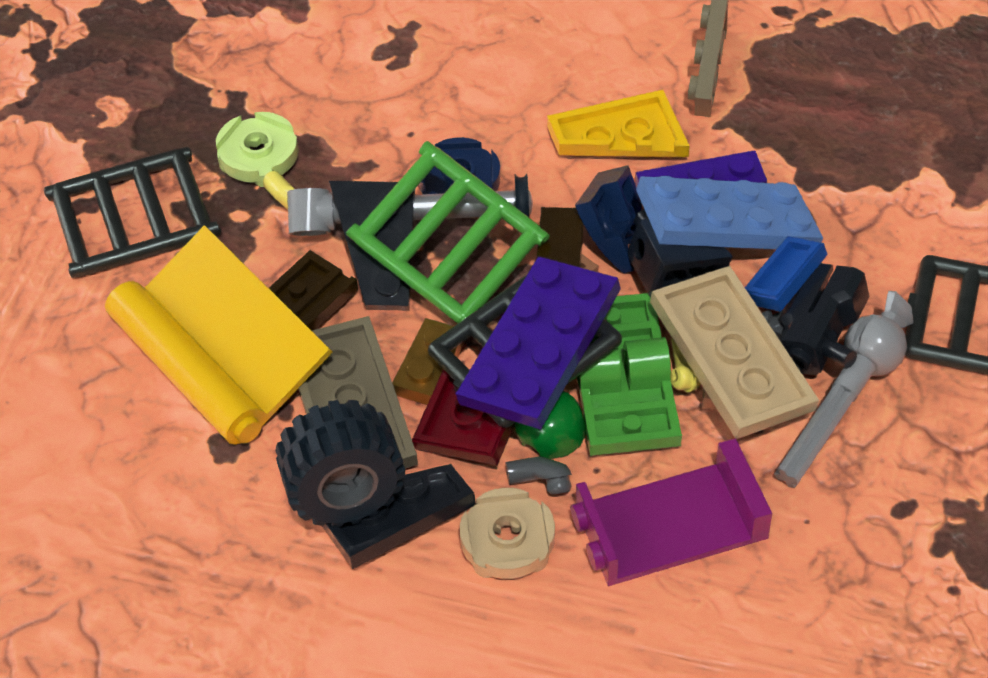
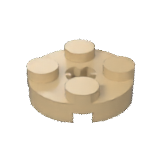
(513, 557)

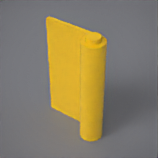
(219, 336)

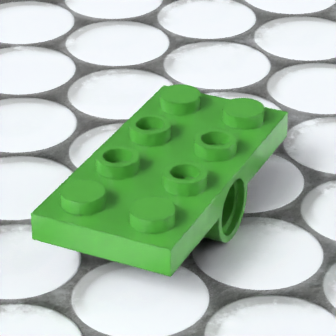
(630, 391)

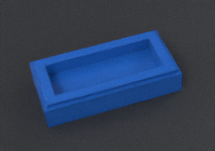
(785, 272)

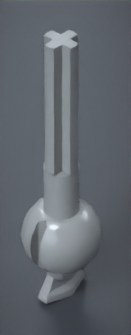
(879, 351)

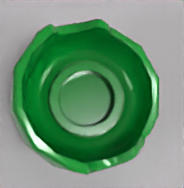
(560, 433)

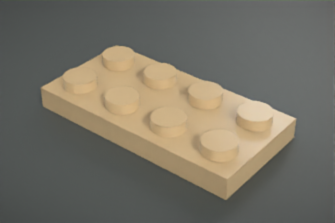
(733, 352)

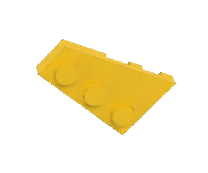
(621, 127)

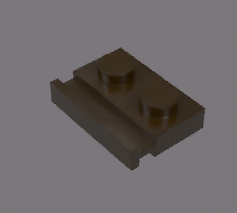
(314, 289)

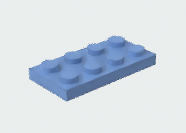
(725, 212)

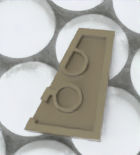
(709, 54)

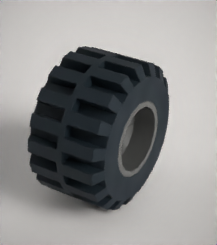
(340, 463)

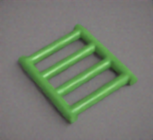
(463, 183)

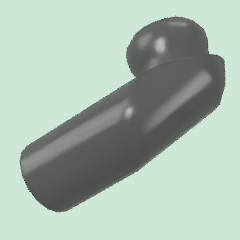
(537, 469)

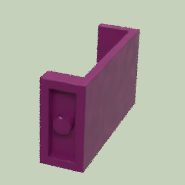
(673, 518)

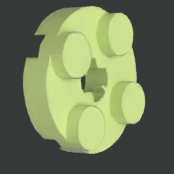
(250, 165)

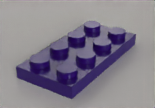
(538, 342)

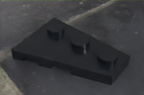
(354, 204)
(422, 503)

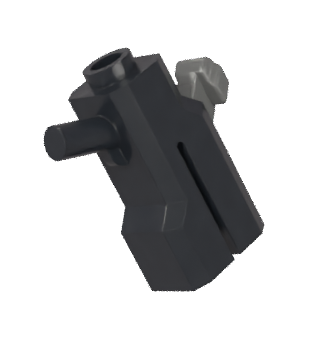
(818, 315)

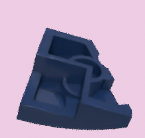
(609, 214)

